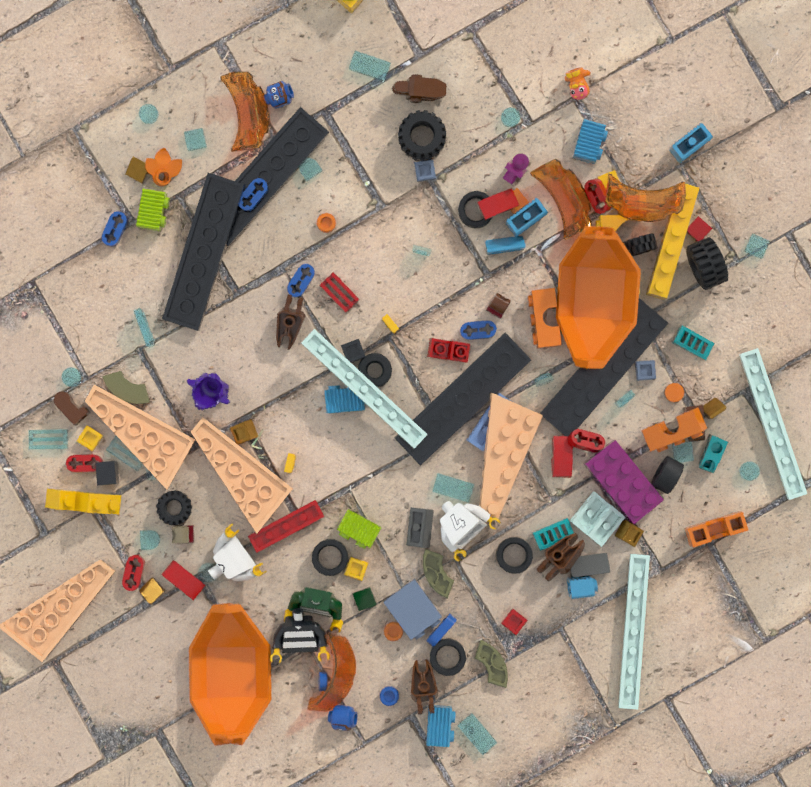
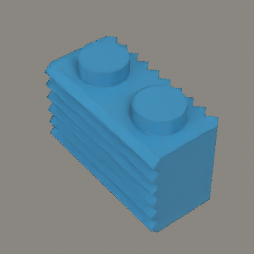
(589, 141)
(690, 142)
(526, 217)
(342, 400)
(581, 587)
(439, 726)

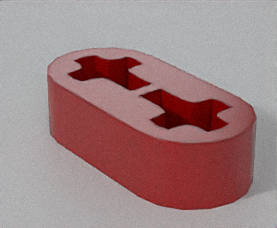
(597, 196)
(586, 442)
(82, 468)
(129, 571)

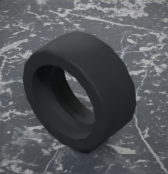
(461, 209)
(344, 557)
(518, 569)
(448, 671)

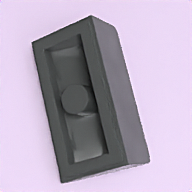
(420, 527)
(591, 565)

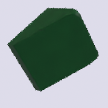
(364, 599)

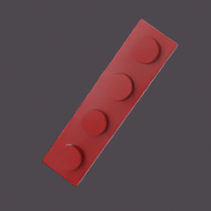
(286, 526)

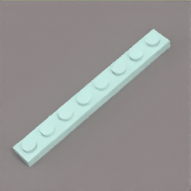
(364, 388)
(773, 424)
(634, 631)

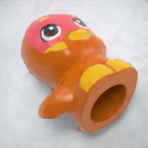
(578, 86)

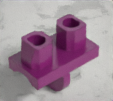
(516, 168)

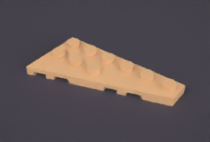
(149, 439)
(506, 445)
(248, 481)
(50, 617)

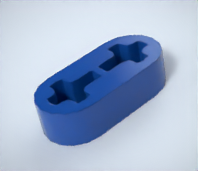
(256, 197)
(118, 231)
(297, 277)
(476, 325)
(441, 630)

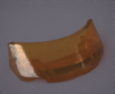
(251, 110)
(568, 195)
(644, 204)
(342, 677)

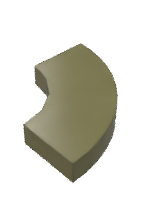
(126, 390)
(435, 574)
(493, 662)

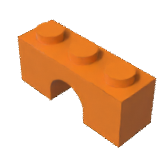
(544, 335)
(659, 436)
(716, 528)

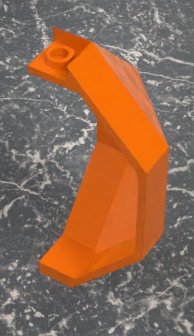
(597, 296)
(229, 674)

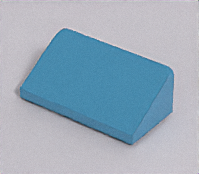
(505, 245)

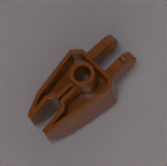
(420, 89)
(289, 321)
(562, 556)
(423, 690)

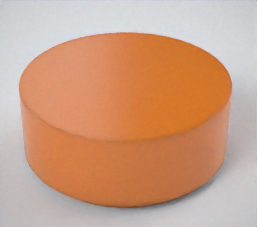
(326, 223)
(674, 392)
(393, 631)

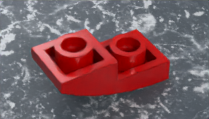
(498, 203)
(448, 350)
(562, 457)
(183, 580)

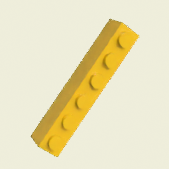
(671, 247)

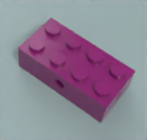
(623, 481)

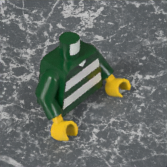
(319, 603)

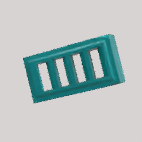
(679, 335)
(538, 539)

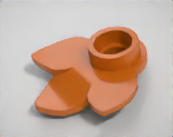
(163, 164)

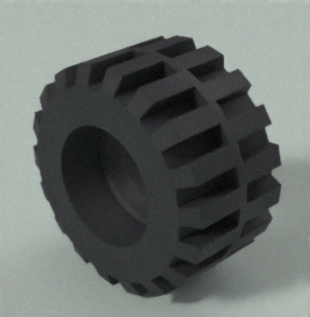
(422, 119)
(707, 263)

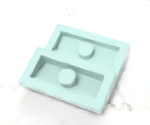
(597, 518)

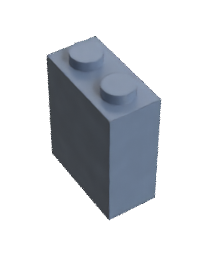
(413, 609)

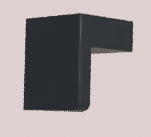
(353, 351)
(107, 473)

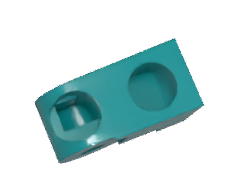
(712, 453)

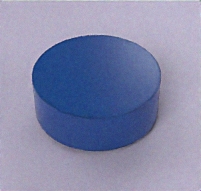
(322, 681)
(389, 695)

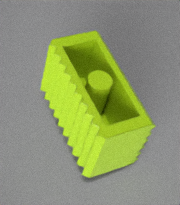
(152, 210)
(359, 529)

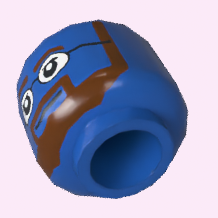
(279, 94)
(342, 718)

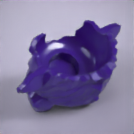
(209, 391)

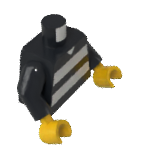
(299, 635)

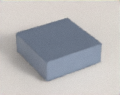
(425, 170)
(645, 370)

